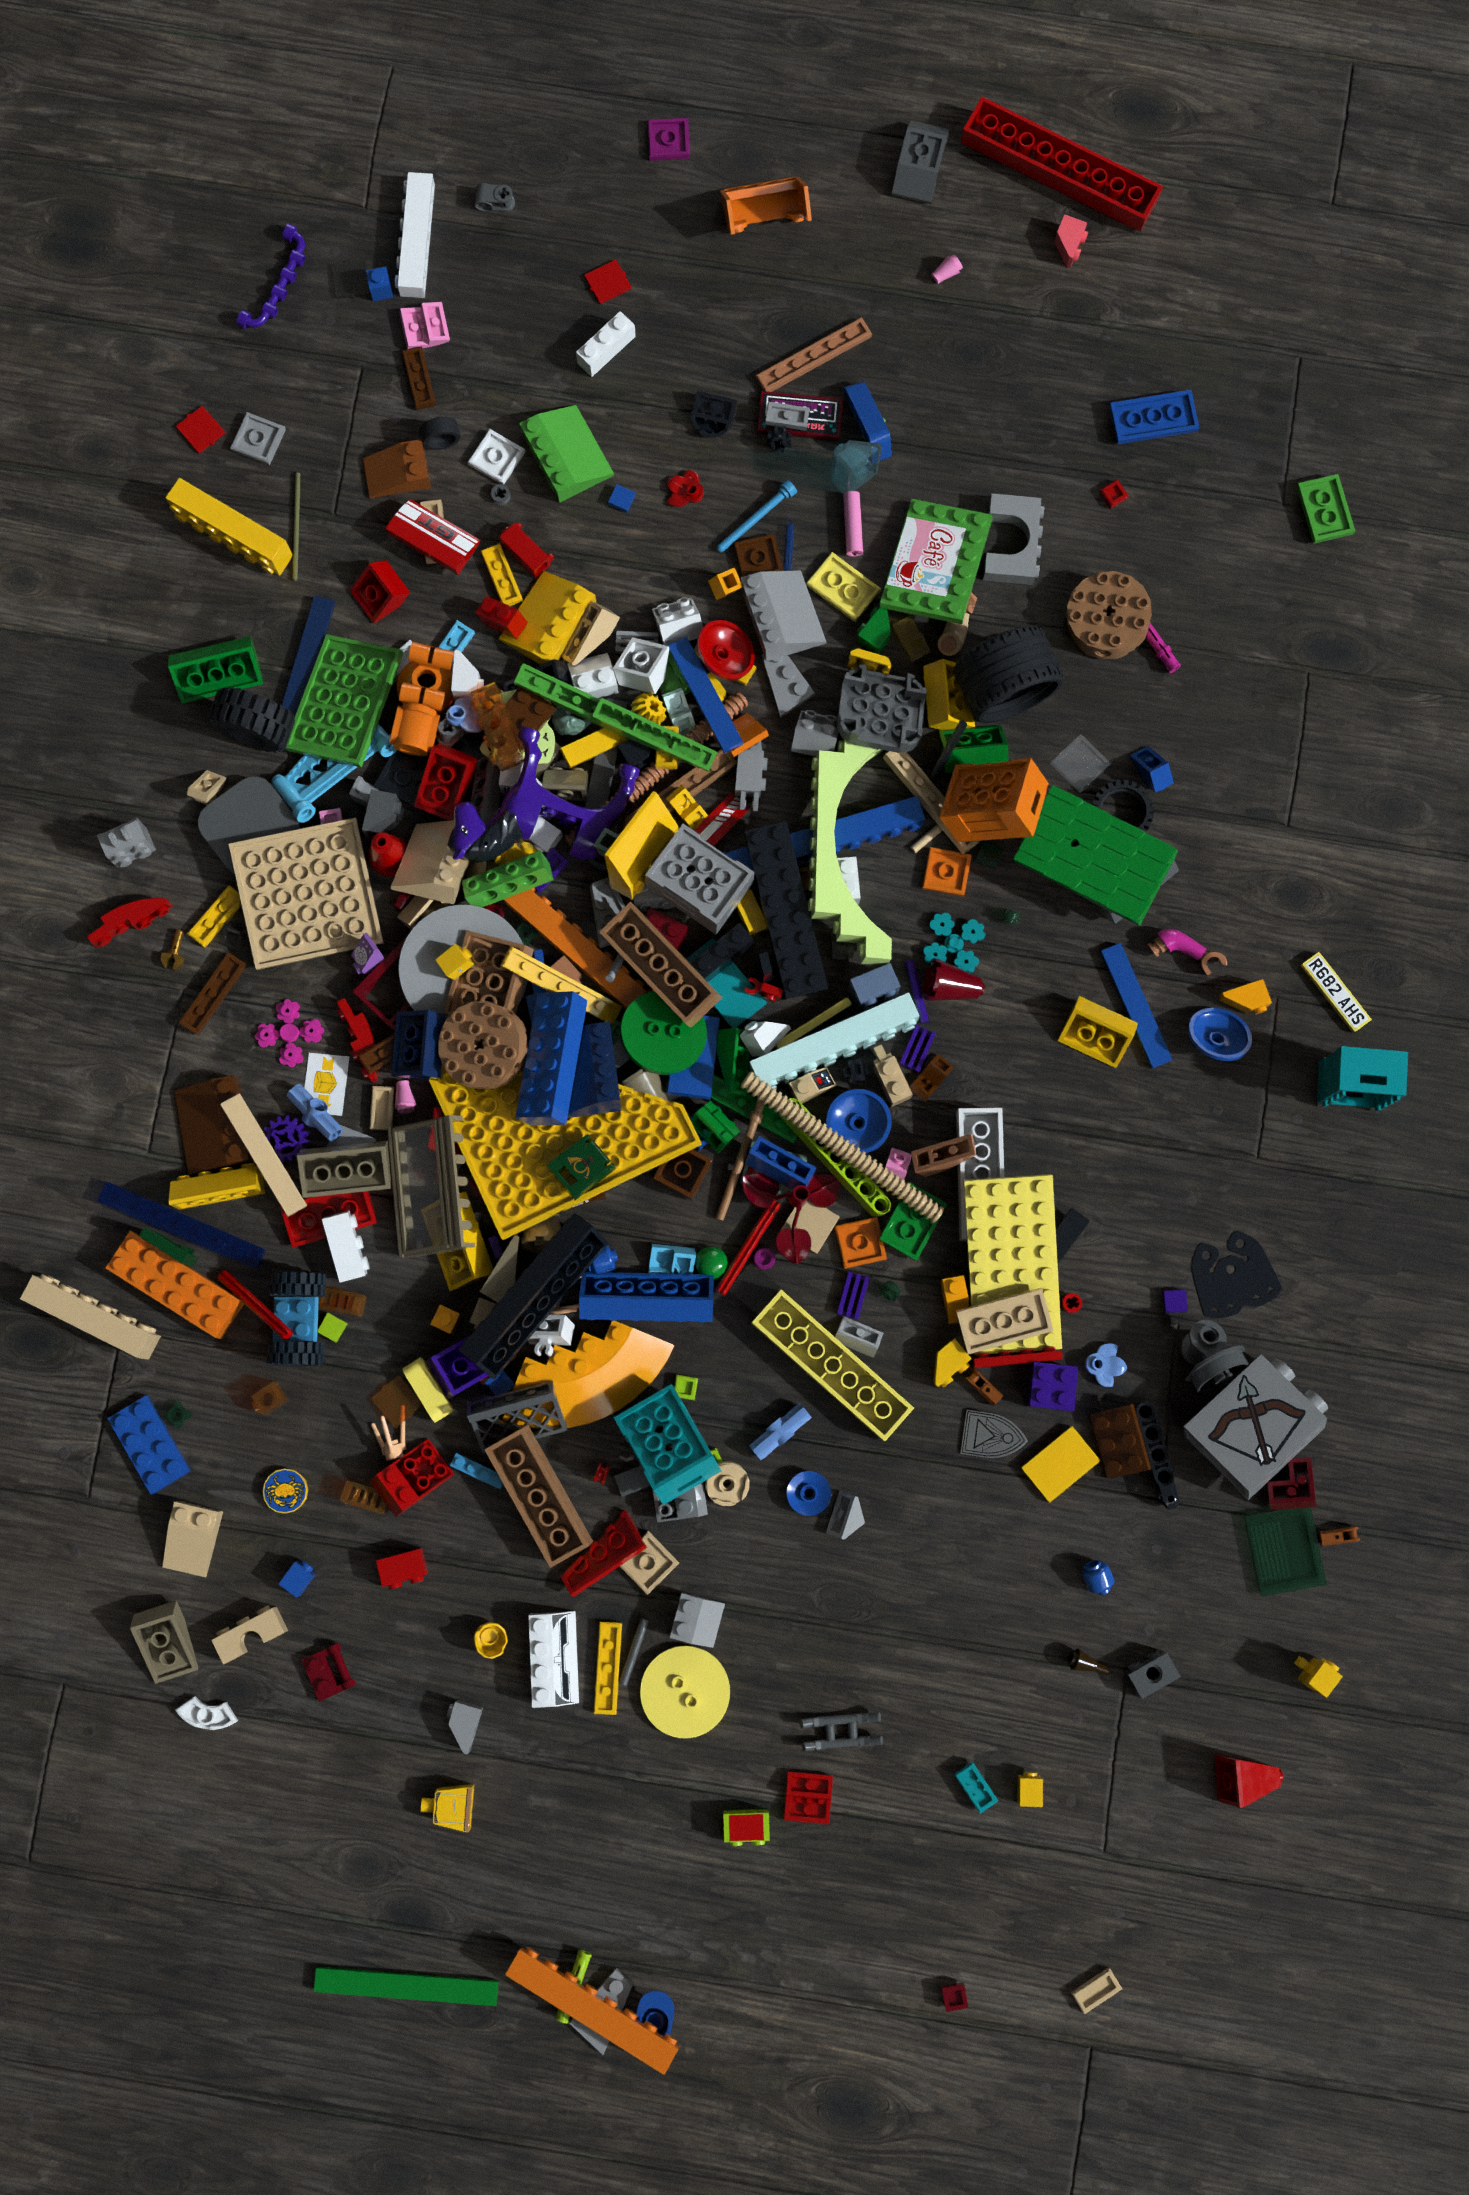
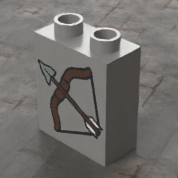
(1257, 1425)

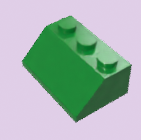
(976, 746)

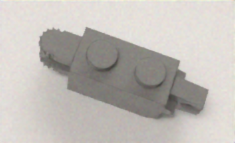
(749, 775)

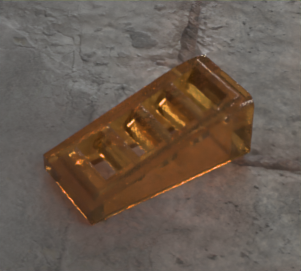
(355, 1302)
(354, 1501)

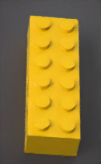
(229, 527)

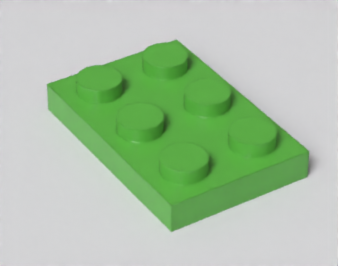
(1325, 508)

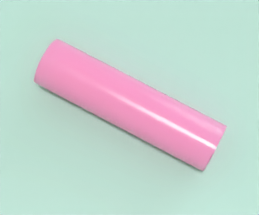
(853, 524)

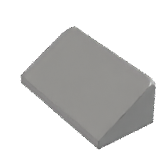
(859, 1336)

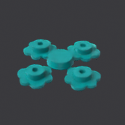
(954, 942)

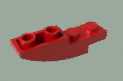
(136, 913)
(361, 1030)

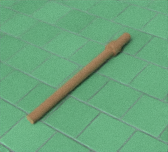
(755, 1118)

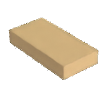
(382, 1107)
(1096, 1990)

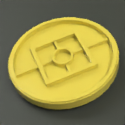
(685, 1691)

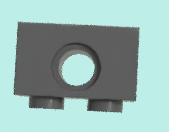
(1165, 1673)

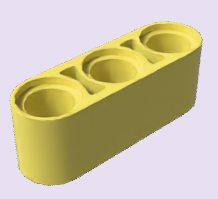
(427, 1389)

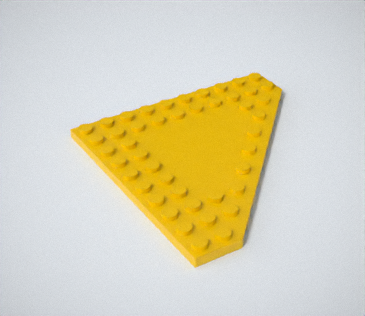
(512, 1157)

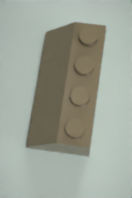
(344, 1169)

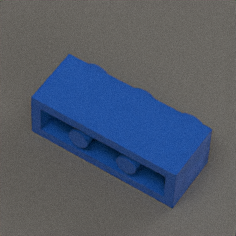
(779, 1164)

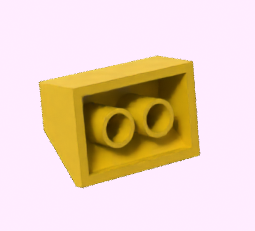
(944, 698)
(1098, 1032)

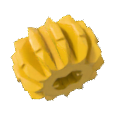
(649, 707)

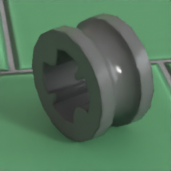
(500, 501)

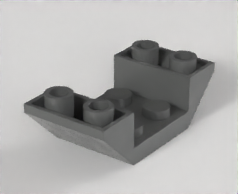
(920, 162)

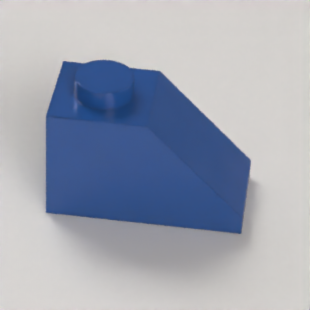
(1152, 769)

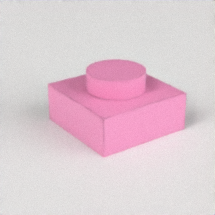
(329, 816)

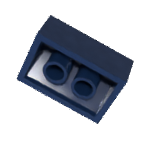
(417, 1045)

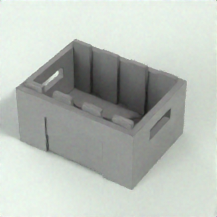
(687, 891)

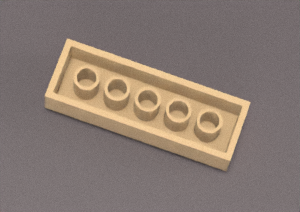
(90, 1317)

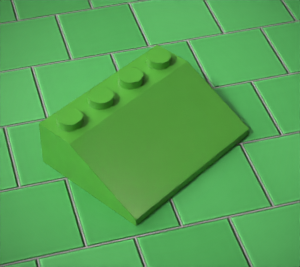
(565, 451)

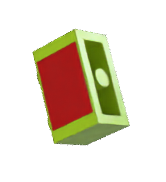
(746, 1826)

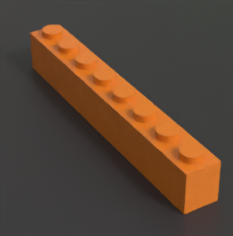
(575, 946)
(592, 2010)

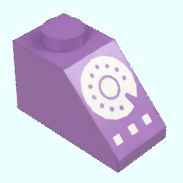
(366, 955)

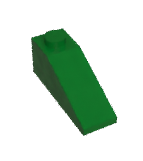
(733, 1059)

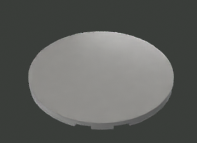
(419, 973)

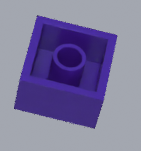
(1052, 1386)

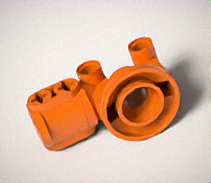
(419, 716)

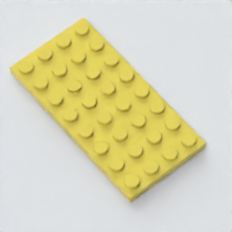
(1013, 1247)

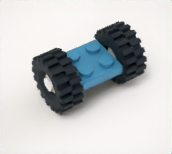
(297, 1307)

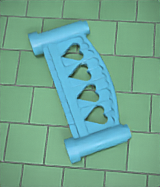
(301, 796)

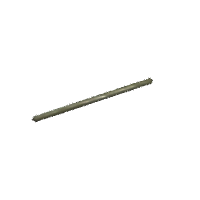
(296, 526)

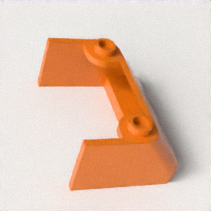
(765, 202)

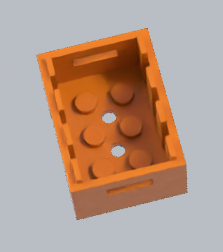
(994, 800)

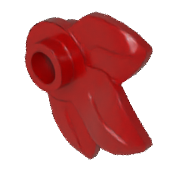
(683, 487)

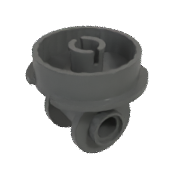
(1211, 1357)

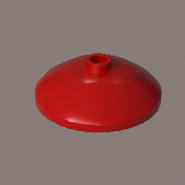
(725, 650)

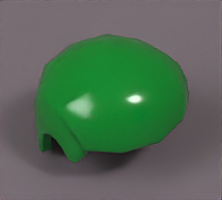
(711, 1262)

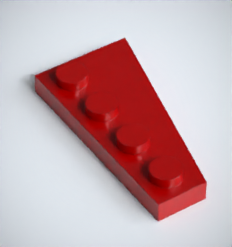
(612, 1550)

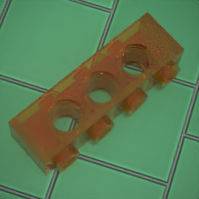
(510, 753)

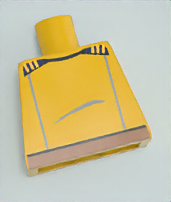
(451, 1807)

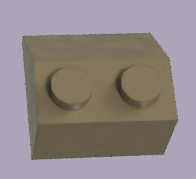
(567, 784)

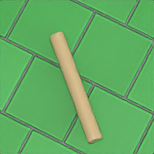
(926, 838)

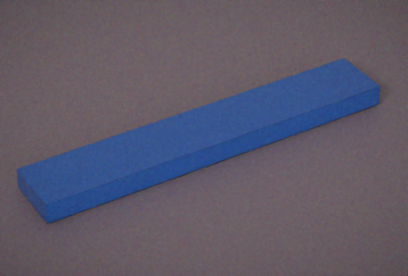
(705, 695)
(1136, 1005)

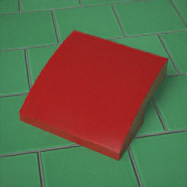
(808, 1798)

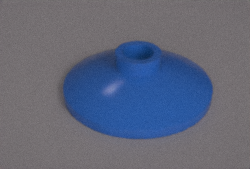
(819, 1499)

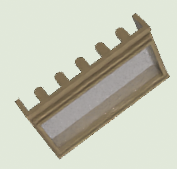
(427, 1187)

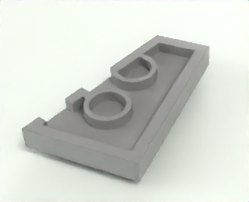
(606, 906)
(615, 1987)

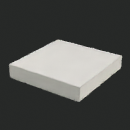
(496, 457)

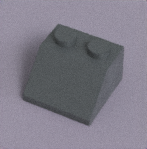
(382, 813)

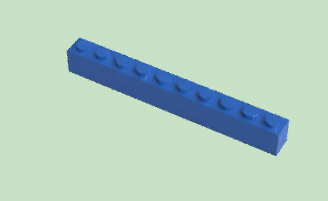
(856, 829)

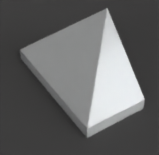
(845, 1516)

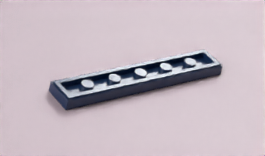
(308, 651)

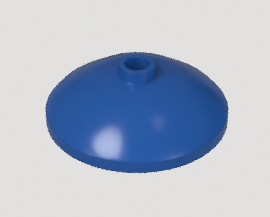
(1219, 1034)
(862, 1106)

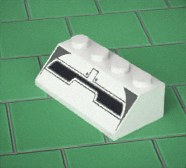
(553, 1659)

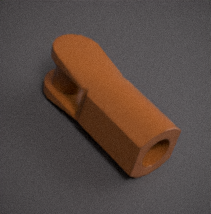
(987, 1390)
(1335, 1536)

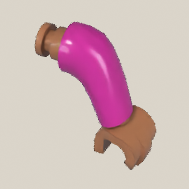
(1176, 940)

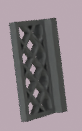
(512, 1403)

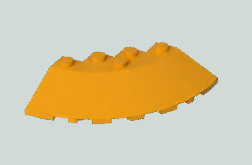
(597, 1376)

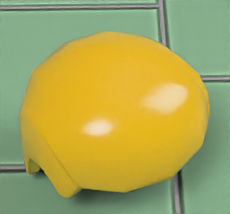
(490, 1640)

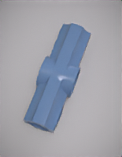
(314, 1112)
(780, 1431)

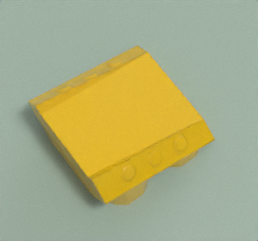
(873, 661)

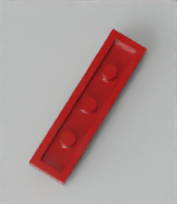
(1007, 1358)

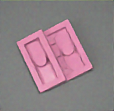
(424, 325)

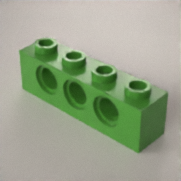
(507, 880)

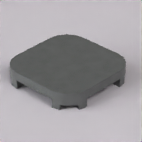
(881, 710)
(244, 813)

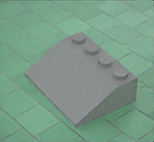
(782, 612)

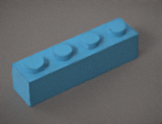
(476, 1470)

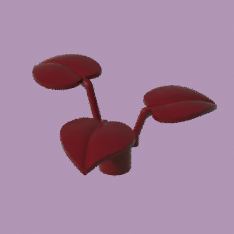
(822, 1192)

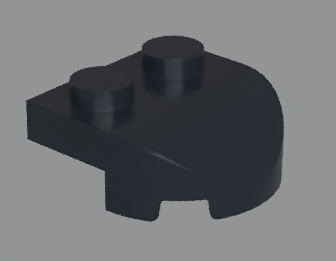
(713, 414)

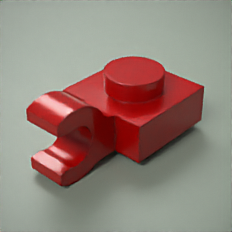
(768, 991)

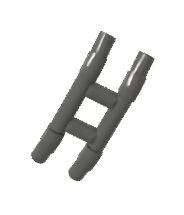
(850, 1720)

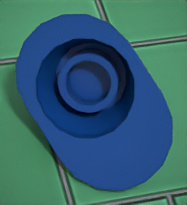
(657, 2009)

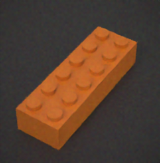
(175, 1285)

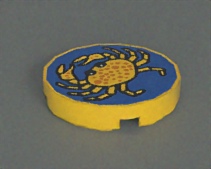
(285, 1491)

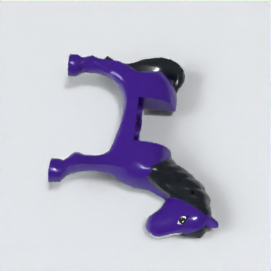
(529, 800)

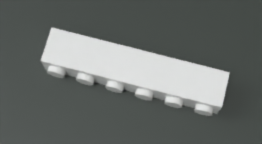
(416, 235)

